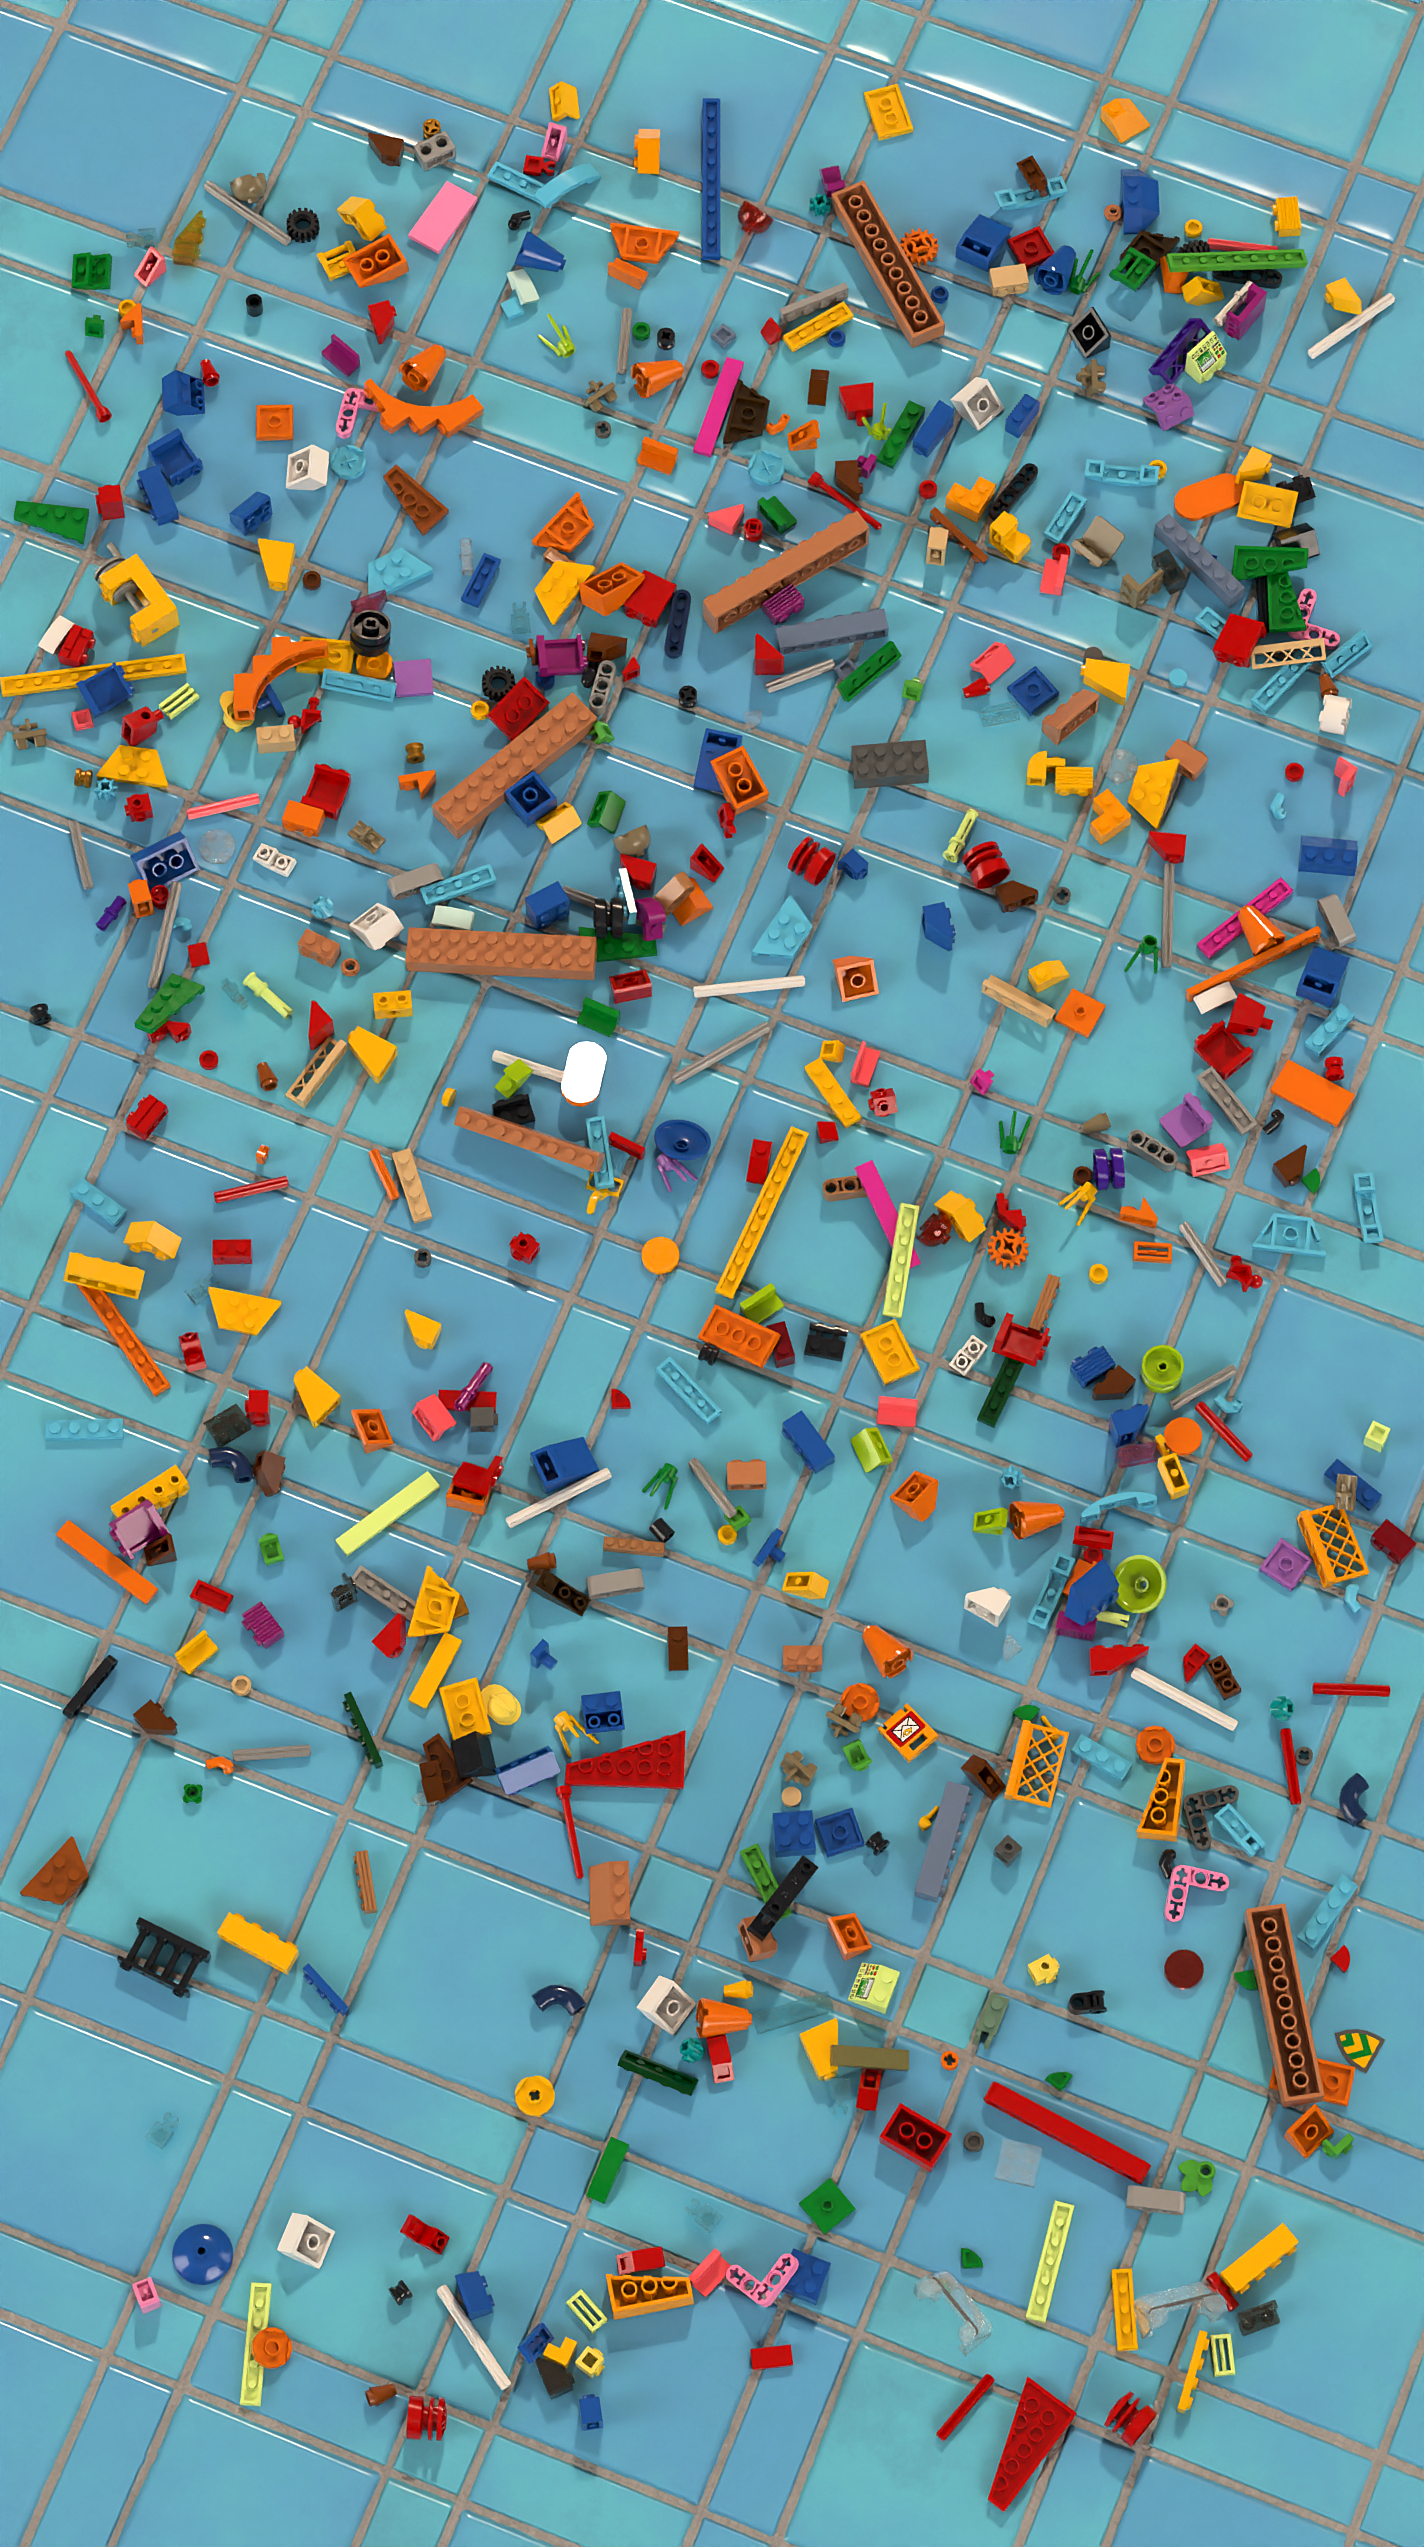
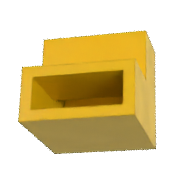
(562, 2355)

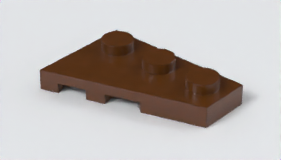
(438, 1750)

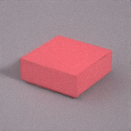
(82, 719)

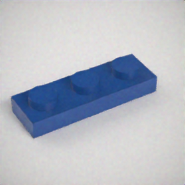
(480, 580)
(1365, 1494)
(325, 1990)

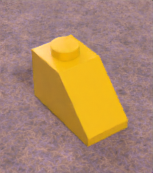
(1202, 291)
(1343, 297)
(1254, 466)
(1047, 975)
(423, 1330)
(806, 1585)

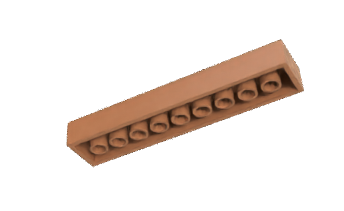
(888, 264)
(792, 567)
(529, 752)
(501, 953)
(1283, 2005)

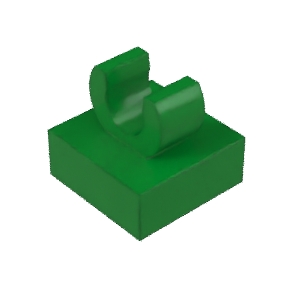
(94, 326)

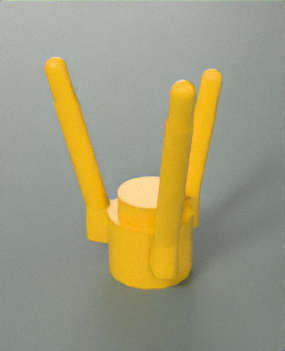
(1084, 1193)
(565, 1723)

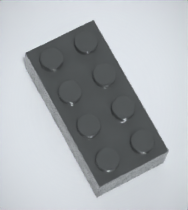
(889, 764)

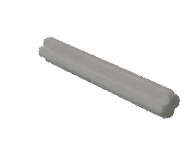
(624, 341)
(800, 675)
(80, 854)
(1203, 1254)
(1203, 1387)
(712, 1488)
(271, 1752)

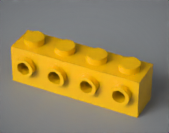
(104, 1275)
(158, 1491)
(258, 1943)
(1258, 2259)

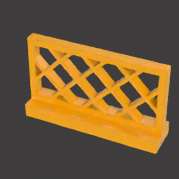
(1318, 1552)
(1019, 1764)

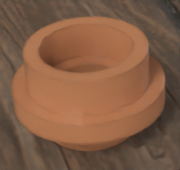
(1110, 216)
(350, 962)

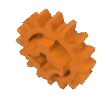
(919, 247)
(1008, 1240)

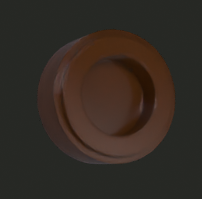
(311, 580)
(1082, 1175)

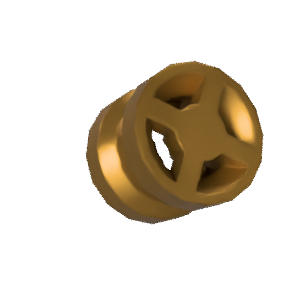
(430, 125)
(415, 752)
(83, 778)

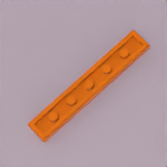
(107, 1562)

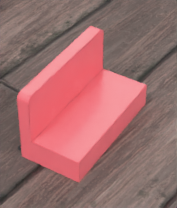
(1054, 575)
(993, 661)
(1347, 774)
(864, 1065)
(1208, 1159)
(897, 1411)
(433, 1417)
(709, 2273)

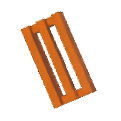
(1152, 1259)

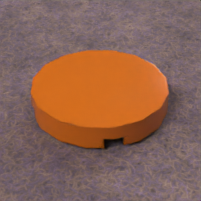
(1183, 1436)
(860, 1699)
(1155, 1745)
(271, 2347)

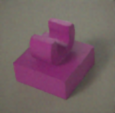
(867, 464)

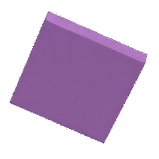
(413, 678)
(1286, 1564)

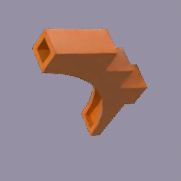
(397, 413)
(284, 655)

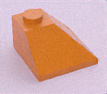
(855, 977)
(917, 1496)

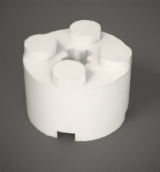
(1335, 714)

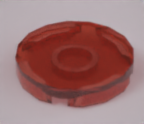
(1183, 1969)

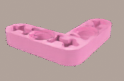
(358, 402)
(1304, 635)
(1190, 1880)
(761, 2288)

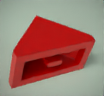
(705, 863)

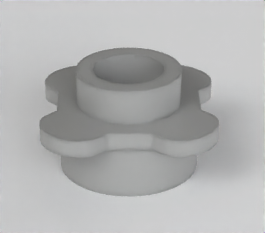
(1220, 1598)

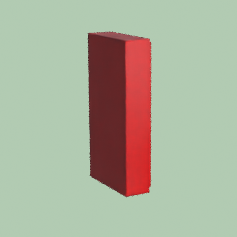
(626, 1146)
(1093, 1537)
(211, 1596)
(771, 2357)

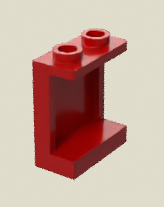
(649, 599)
(1238, 640)
(327, 790)
(1222, 1050)
(1020, 1342)

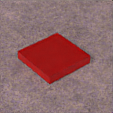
(1031, 247)

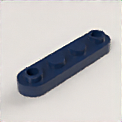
(677, 624)

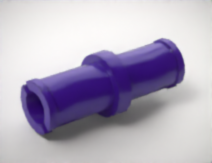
(111, 913)

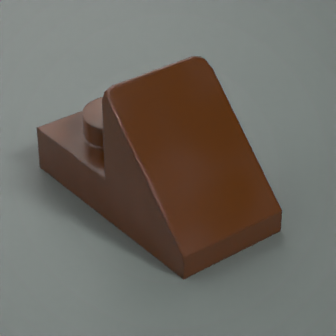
(818, 387)
(432, 1781)

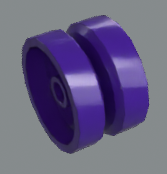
(1108, 1168)

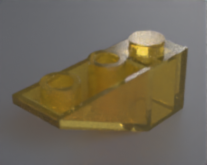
(188, 241)

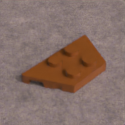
(59, 1876)

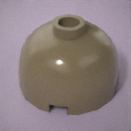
(249, 187)
(633, 842)

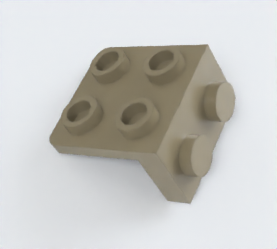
(1099, 542)
(1137, 594)

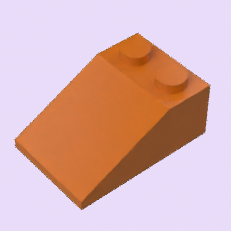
(377, 262)
(610, 588)
(739, 780)

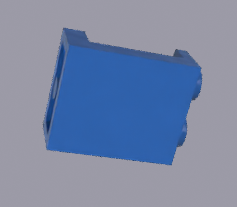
(174, 458)
(106, 689)

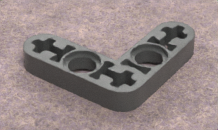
(1202, 1806)

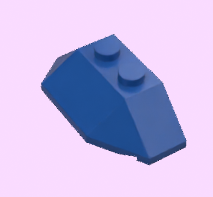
(1139, 200)

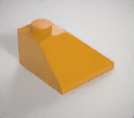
(1123, 119)

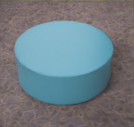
(1177, 678)

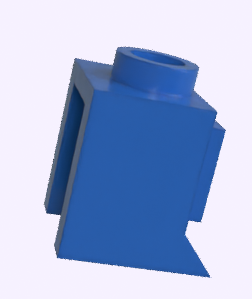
(853, 865)

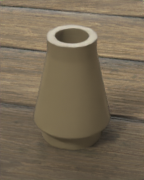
(1097, 1123)

